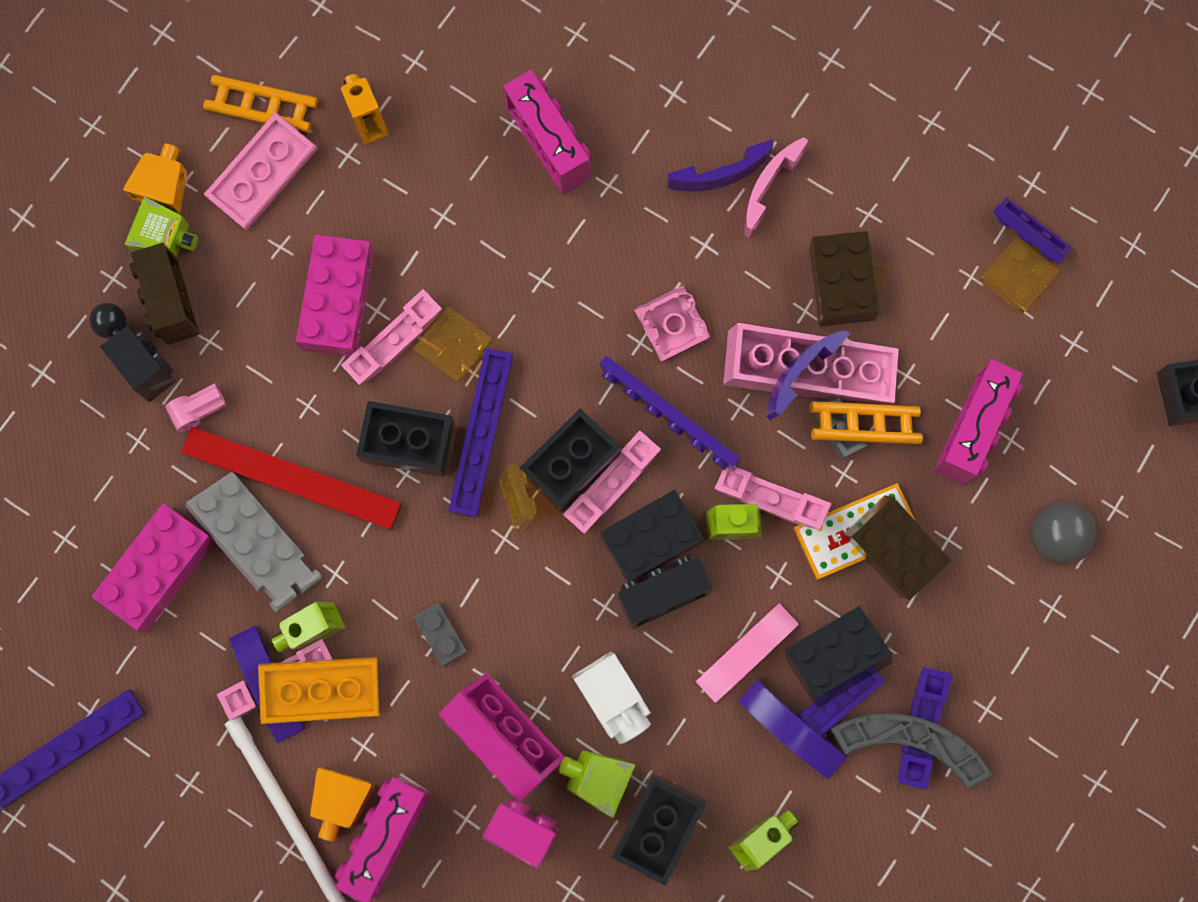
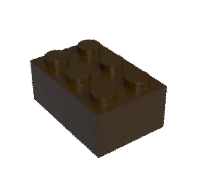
(843, 278)
(164, 294)
(897, 547)

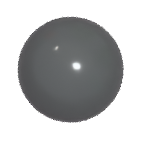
(1063, 532)

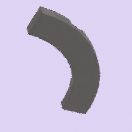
(913, 732)

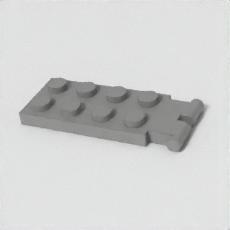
(252, 540)

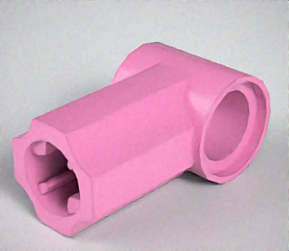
(188, 411)

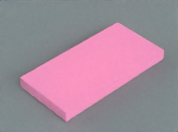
(261, 171)

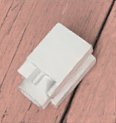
(613, 698)

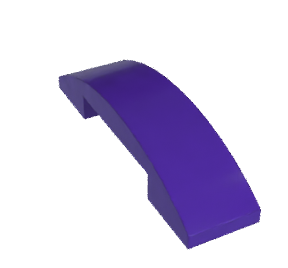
(688, 180)
(782, 394)
(250, 652)
(926, 704)
(792, 730)

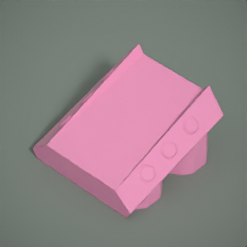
(672, 322)

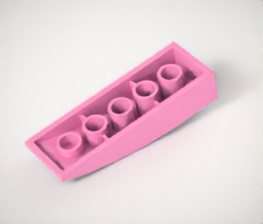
(852, 373)

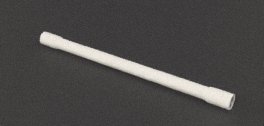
(244, 741)

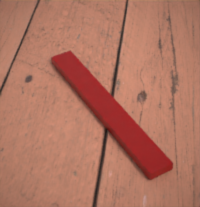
(291, 478)

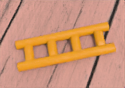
(250, 90)
(853, 433)

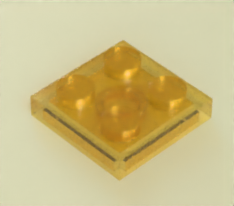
(1019, 274)
(452, 344)
(519, 505)

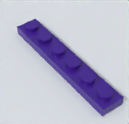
(677, 421)
(481, 433)
(69, 747)

